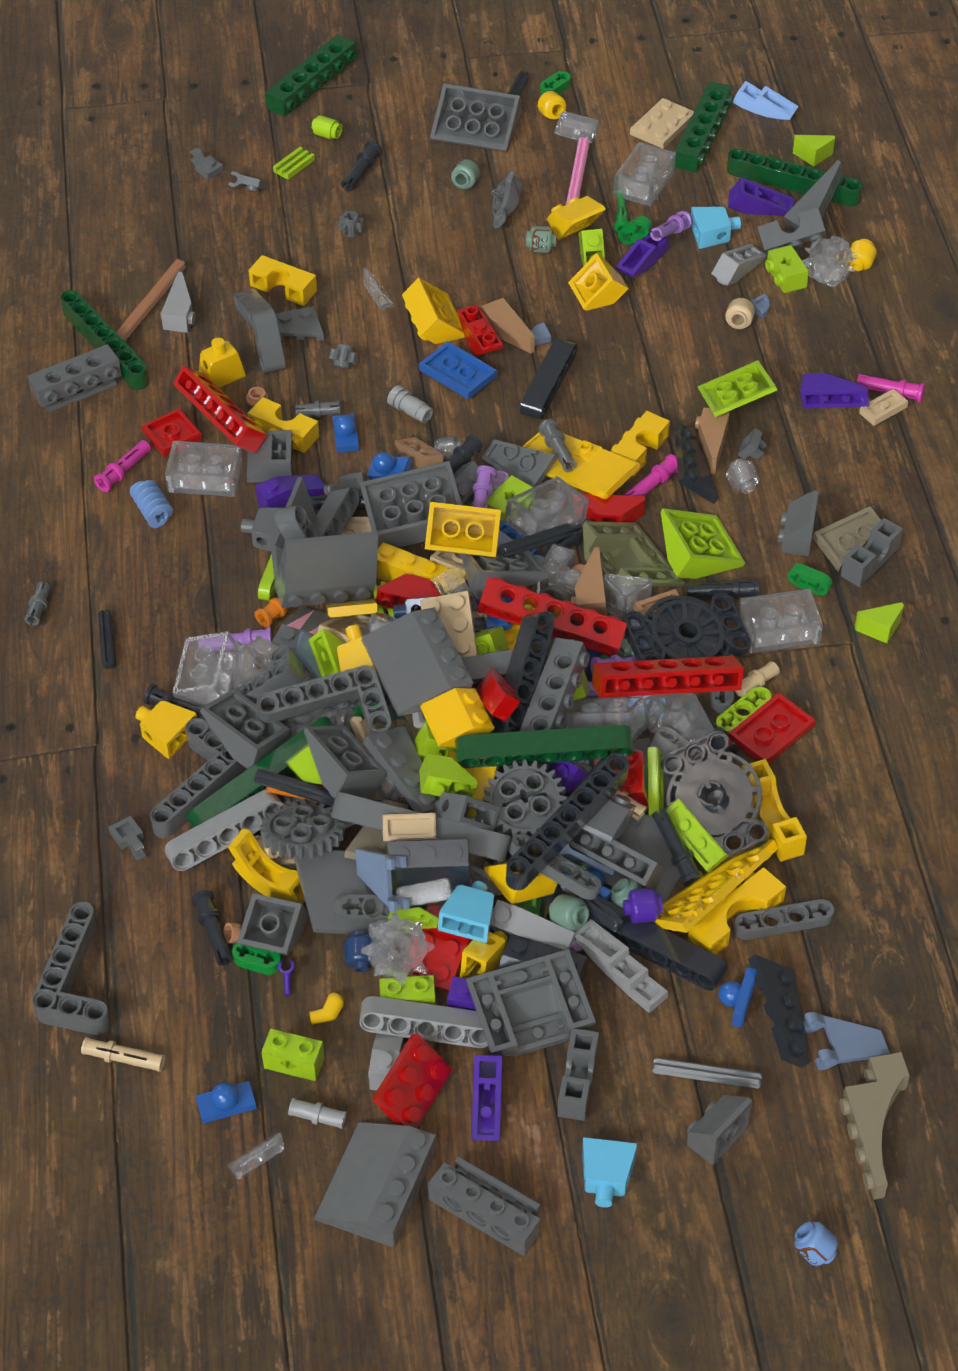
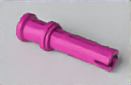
(904, 388)
(116, 471)
(659, 475)

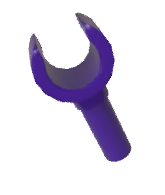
(287, 976)

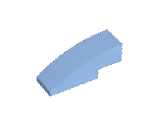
(764, 102)

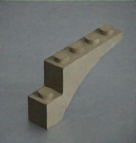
(866, 1112)

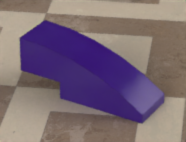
(642, 255)

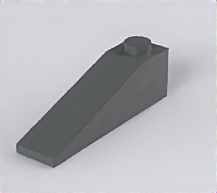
(817, 196)

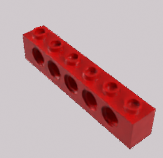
(220, 409)
(513, 612)
(667, 676)

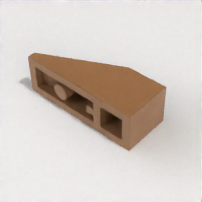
(508, 325)
(712, 435)
(419, 452)
(590, 585)

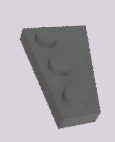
(299, 323)
(523, 463)

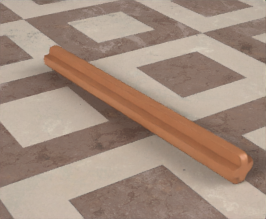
(150, 299)

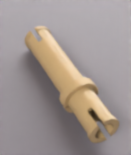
(92, 1047)

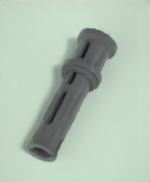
(555, 439)

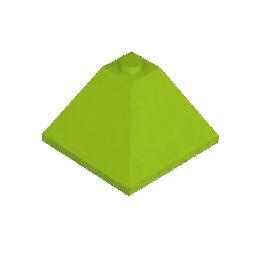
(737, 388)
(698, 544)

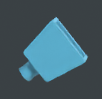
(712, 225)
(468, 912)
(607, 1168)

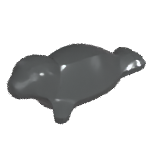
(506, 198)

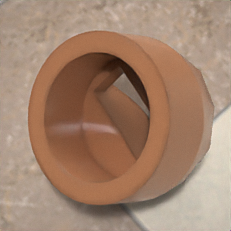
(232, 932)

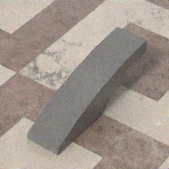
(619, 966)

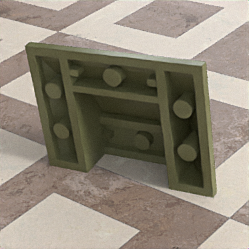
(628, 552)

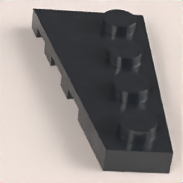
(692, 464)
(783, 1008)

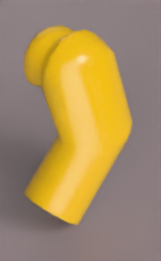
(329, 1011)

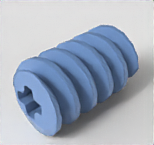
(151, 502)

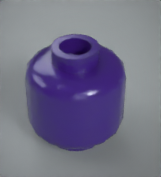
(643, 905)

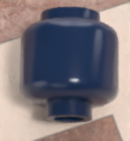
(352, 951)

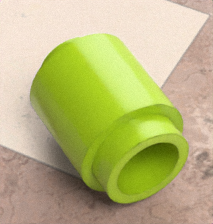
(327, 127)

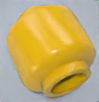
(551, 105)
(867, 254)

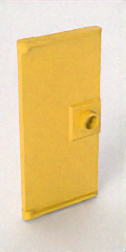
(596, 469)

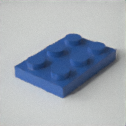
(457, 370)

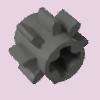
(350, 224)
(343, 356)

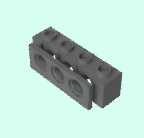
(68, 383)
(484, 1207)

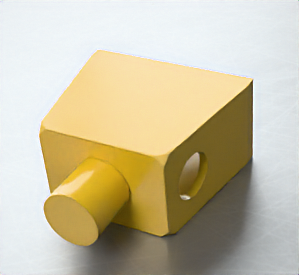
(221, 363)
(353, 652)
(165, 726)
(483, 954)

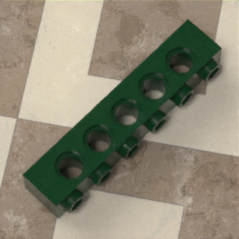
(310, 75)
(703, 126)

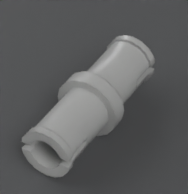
(317, 1113)

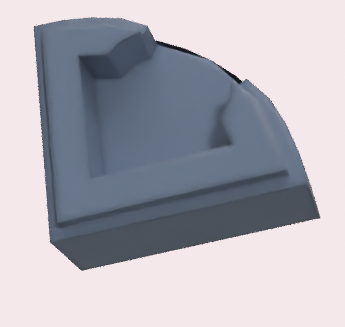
(761, 305)
(541, 334)

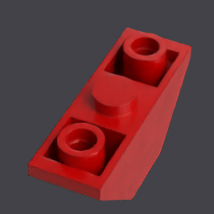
(478, 331)
(615, 508)
(403, 588)

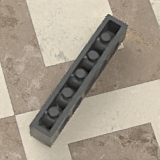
(556, 675)

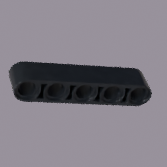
(548, 379)

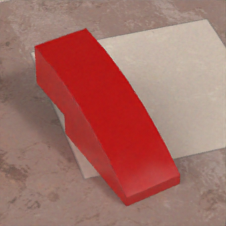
(497, 695)

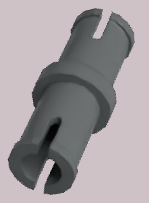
(319, 409)
(37, 603)

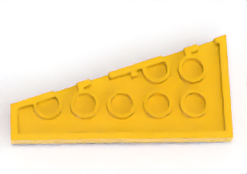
(700, 897)

